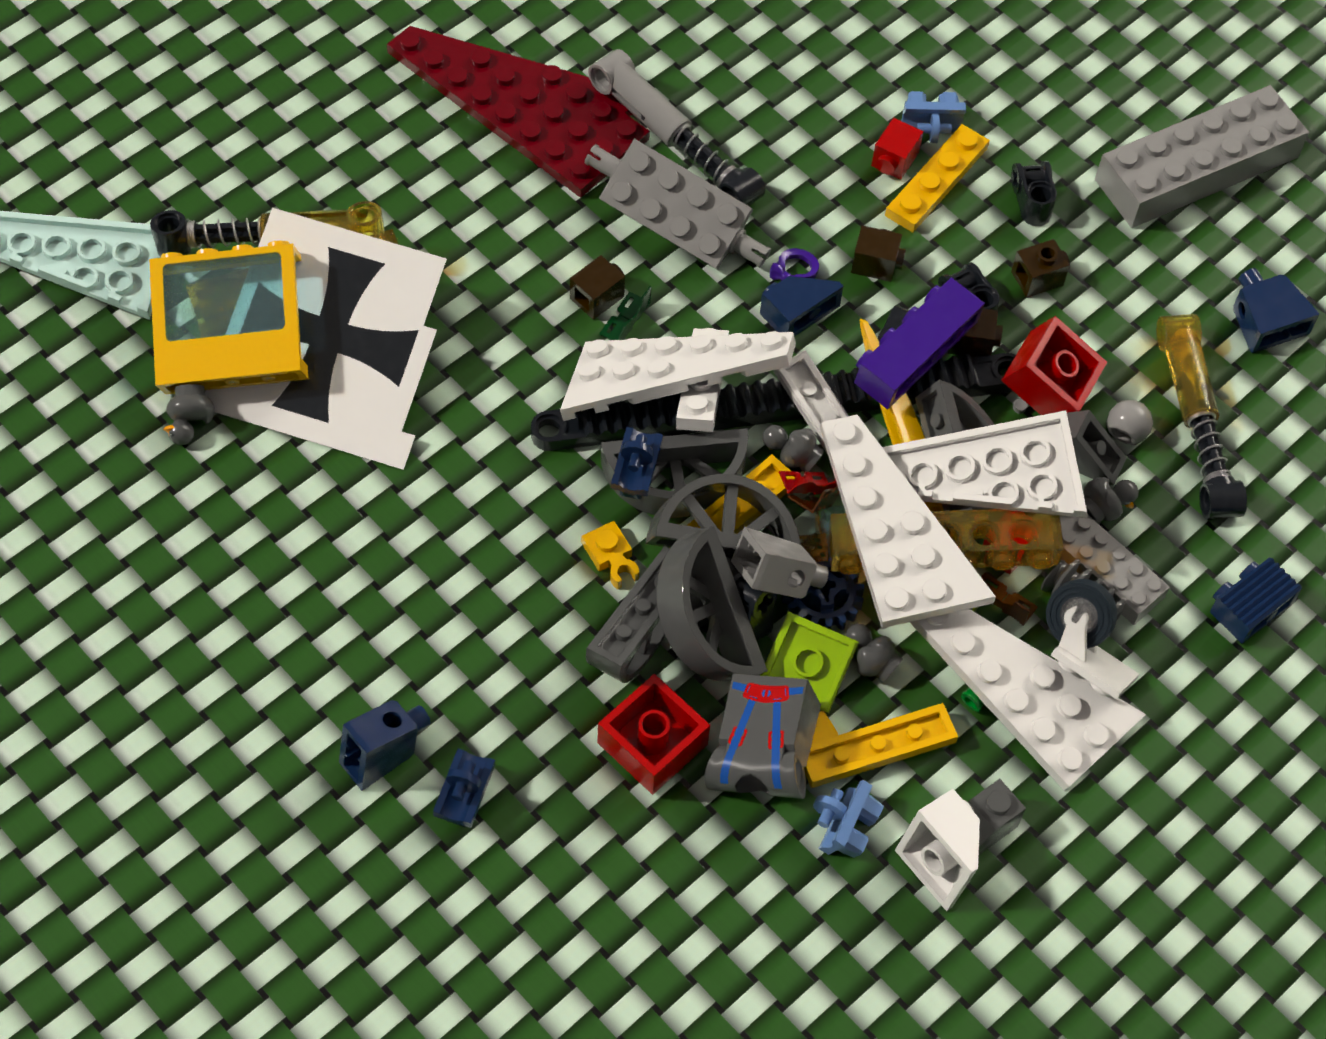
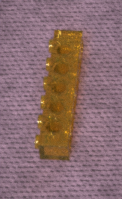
(966, 526)

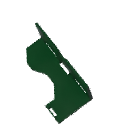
(627, 316)

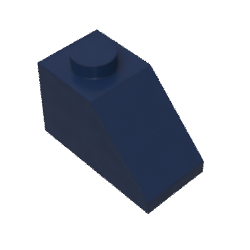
(799, 302)

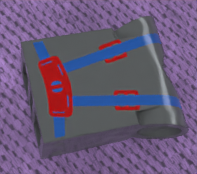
(764, 737)

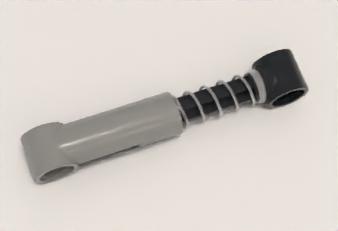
(617, 76)

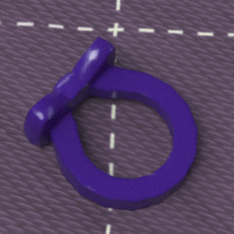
(778, 271)

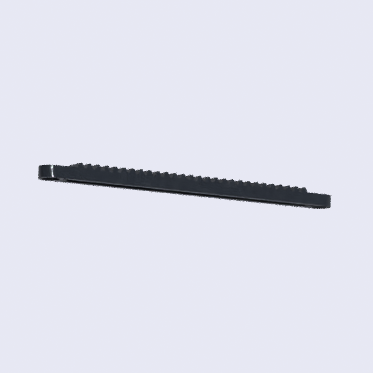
(756, 404)

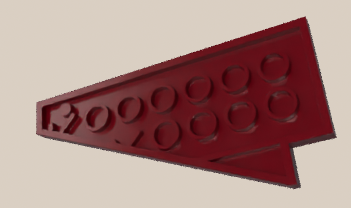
(530, 105)

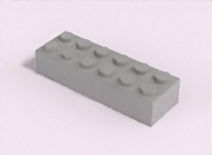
(1200, 156)

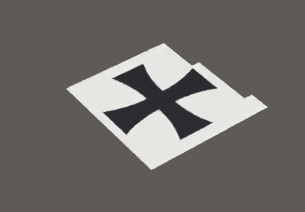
(358, 335)

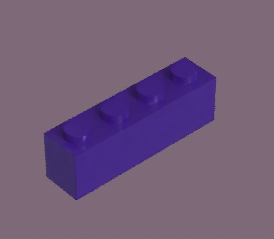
(918, 343)

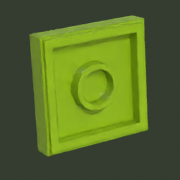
(813, 654)

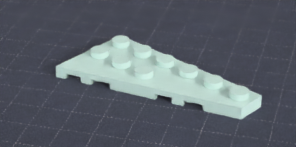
(83, 254)

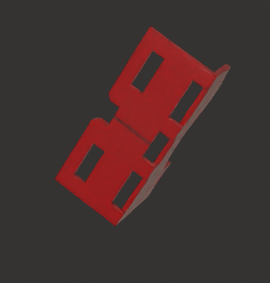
(806, 483)

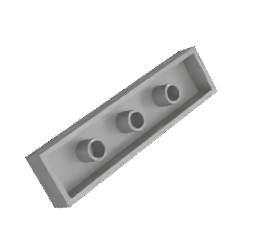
(1114, 564)

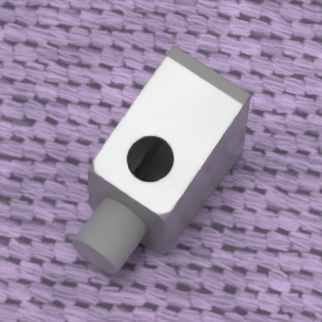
(777, 564)

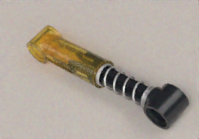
(180, 235)
(1181, 340)

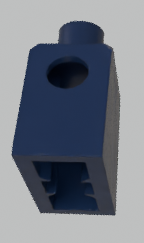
(1271, 311)
(380, 741)

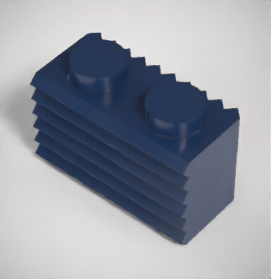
(1254, 599)

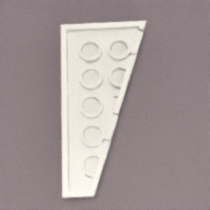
(666, 366)
(998, 466)
(902, 546)
(1038, 701)

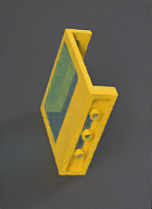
(226, 317)

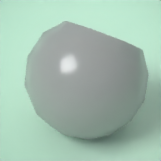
(1130, 422)

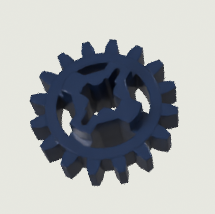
(837, 590)

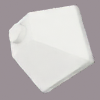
(943, 847)

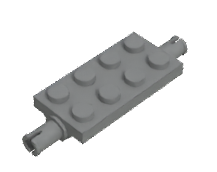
(677, 204)

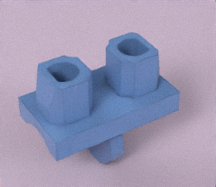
(934, 117)
(844, 811)

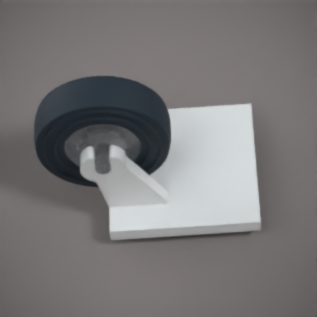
(1081, 618)

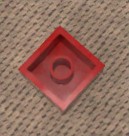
(1054, 369)
(653, 734)

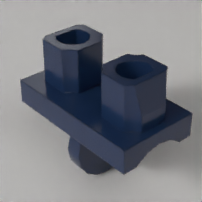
(636, 463)
(464, 788)

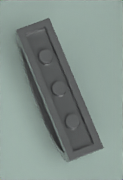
(946, 411)
(687, 450)
(764, 500)
(715, 586)
(632, 630)

